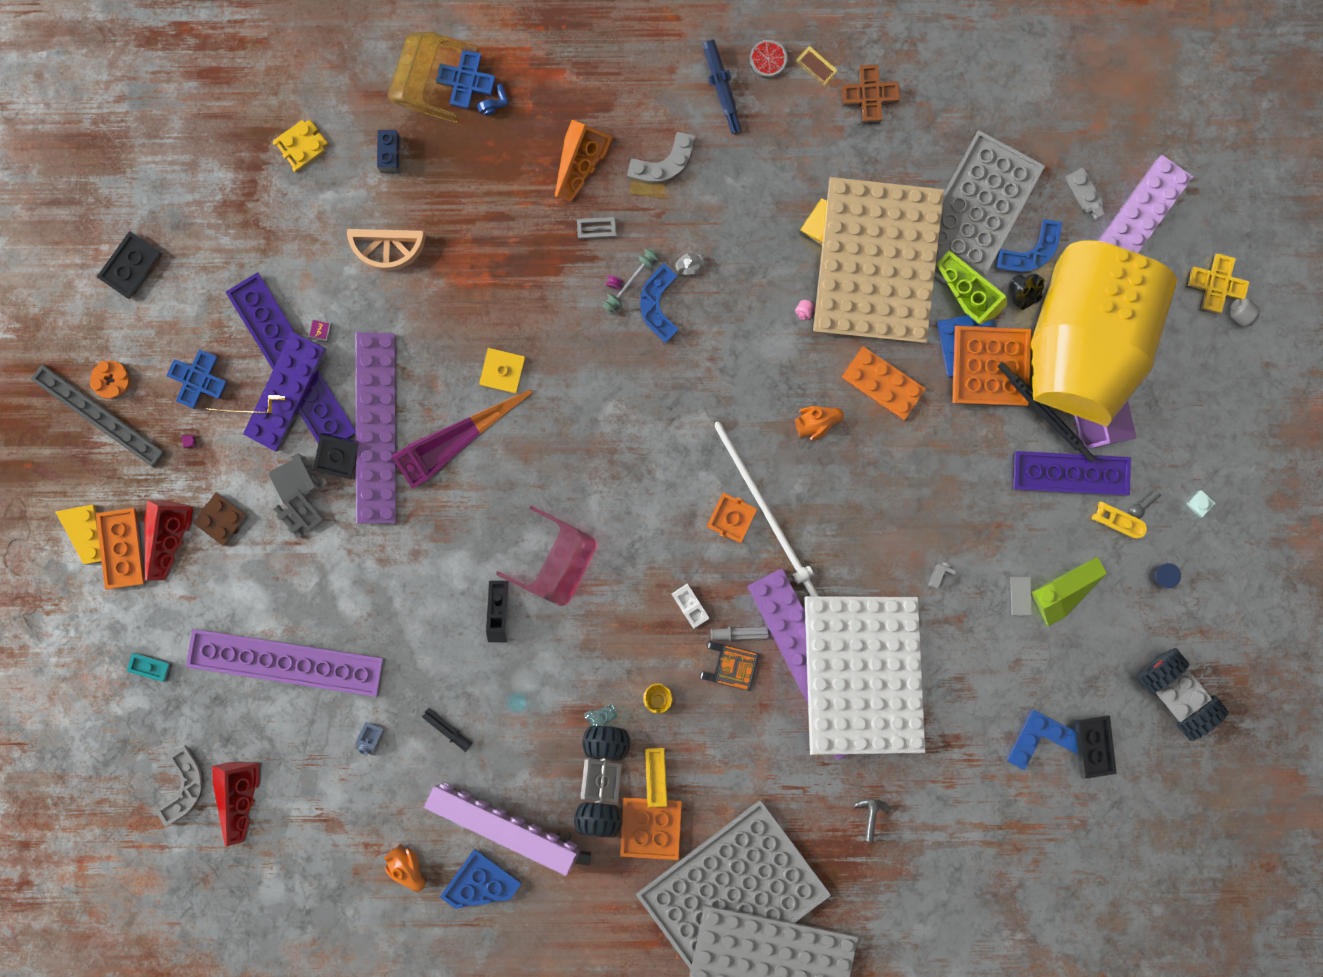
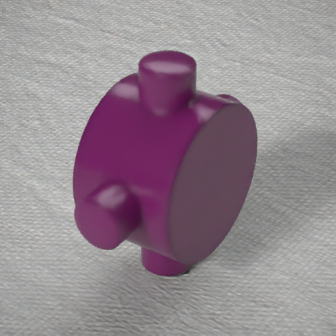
(188, 441)

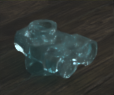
(601, 716)

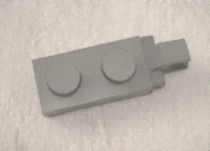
(1085, 192)

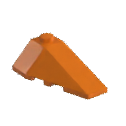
(580, 154)

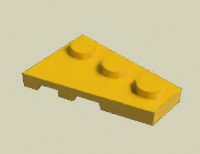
(82, 530)

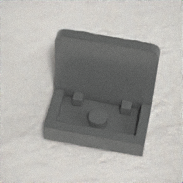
(294, 476)

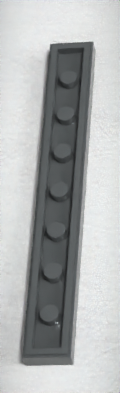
(97, 415)

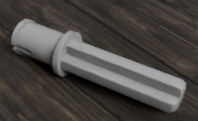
(739, 633)

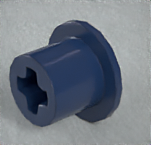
(1168, 575)

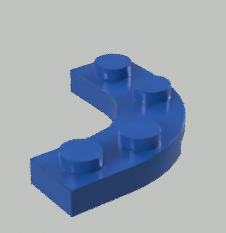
(1034, 259)
(650, 301)

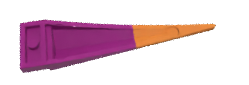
(427, 455)

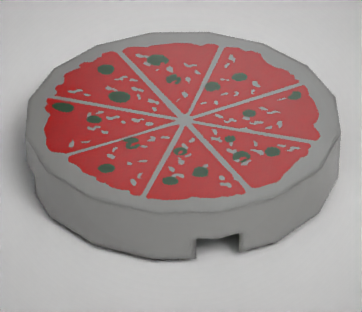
(768, 58)

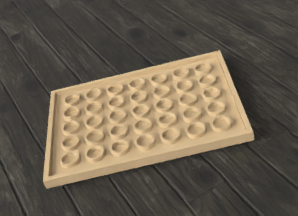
(878, 259)

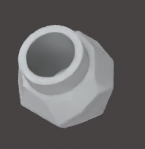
(690, 264)

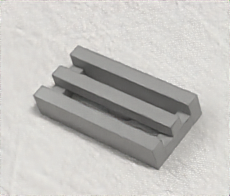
(598, 228)

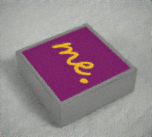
(319, 330)

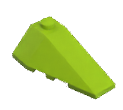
(973, 292)
(1064, 593)

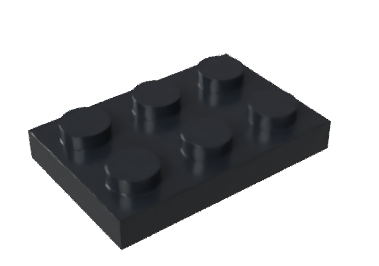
(129, 265)
(1095, 747)

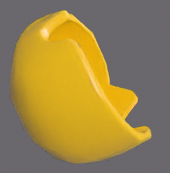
(657, 698)

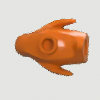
(817, 421)
(404, 868)

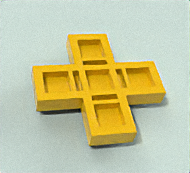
(1218, 283)

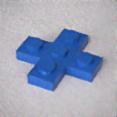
(465, 79)
(196, 379)

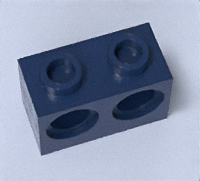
(388, 151)

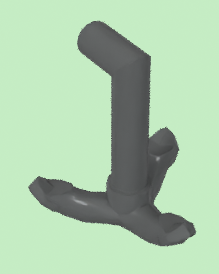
(873, 809)

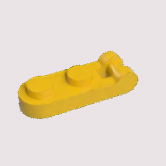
(1120, 521)

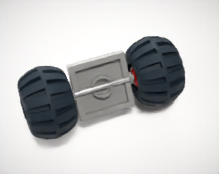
(601, 781)

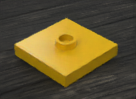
(502, 371)

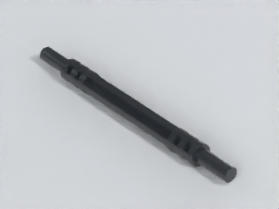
(1047, 413)

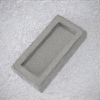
(1020, 595)

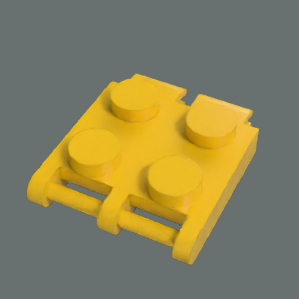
(301, 144)

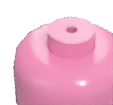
(805, 309)

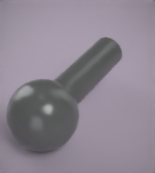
(1138, 510)

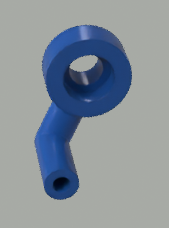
(489, 106)

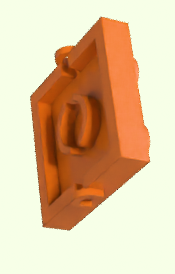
(731, 517)

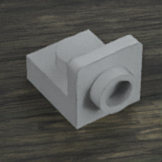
(938, 577)

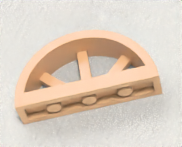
(387, 236)

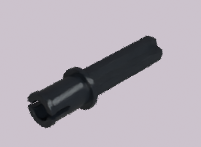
(447, 730)

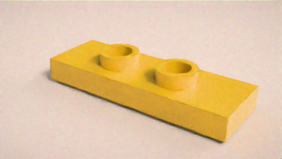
(656, 777)

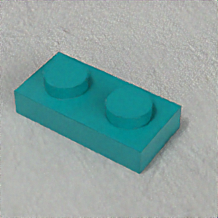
(148, 667)

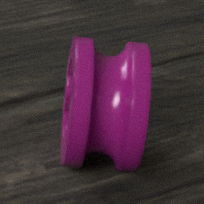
(614, 282)

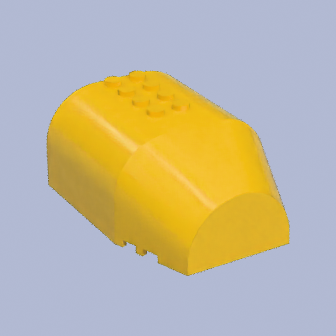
(1099, 329)

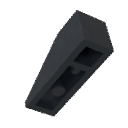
(497, 612)

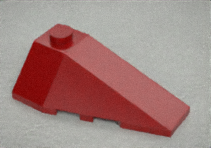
(163, 535)
(234, 792)

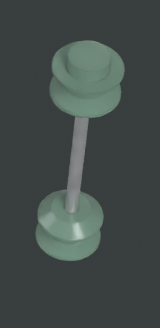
(614, 301)

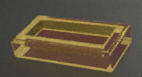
(816, 65)

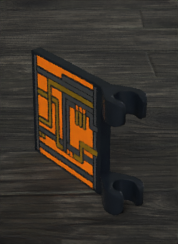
(733, 668)

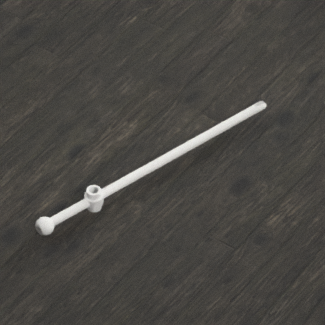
(802, 574)

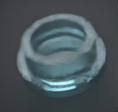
(516, 702)

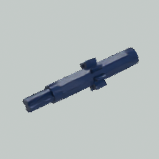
(719, 79)

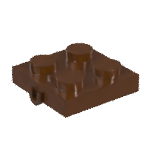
(220, 519)

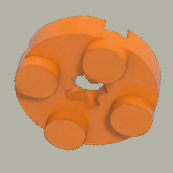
(104, 370)

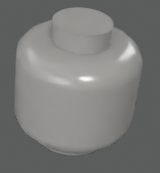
(1244, 312)

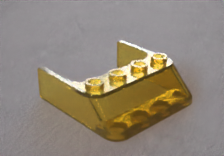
(414, 69)

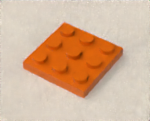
(650, 831)

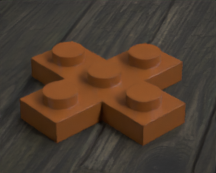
(870, 93)

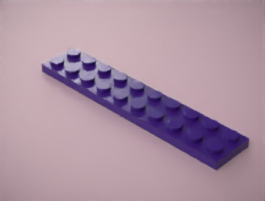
(270, 331)

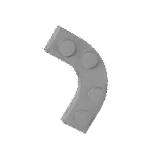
(666, 169)
(189, 787)

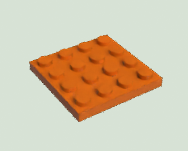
(976, 361)

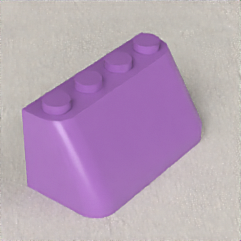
(1097, 435)

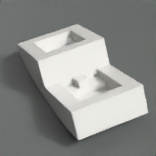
(690, 606)

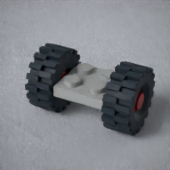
(1183, 694)

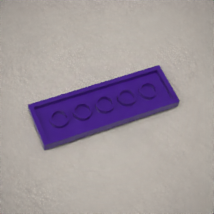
(289, 380)
(1071, 473)

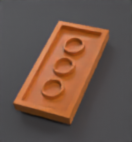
(883, 383)
(120, 548)

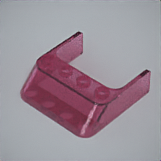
(563, 564)

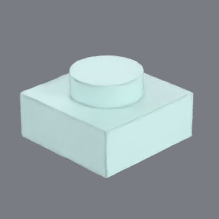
(1200, 503)

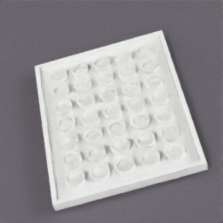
(864, 675)

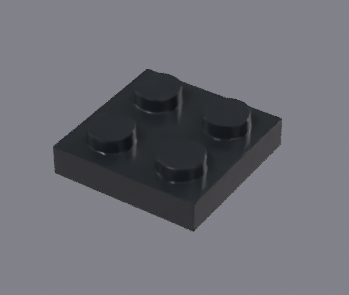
(335, 455)

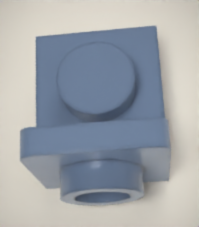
(368, 739)

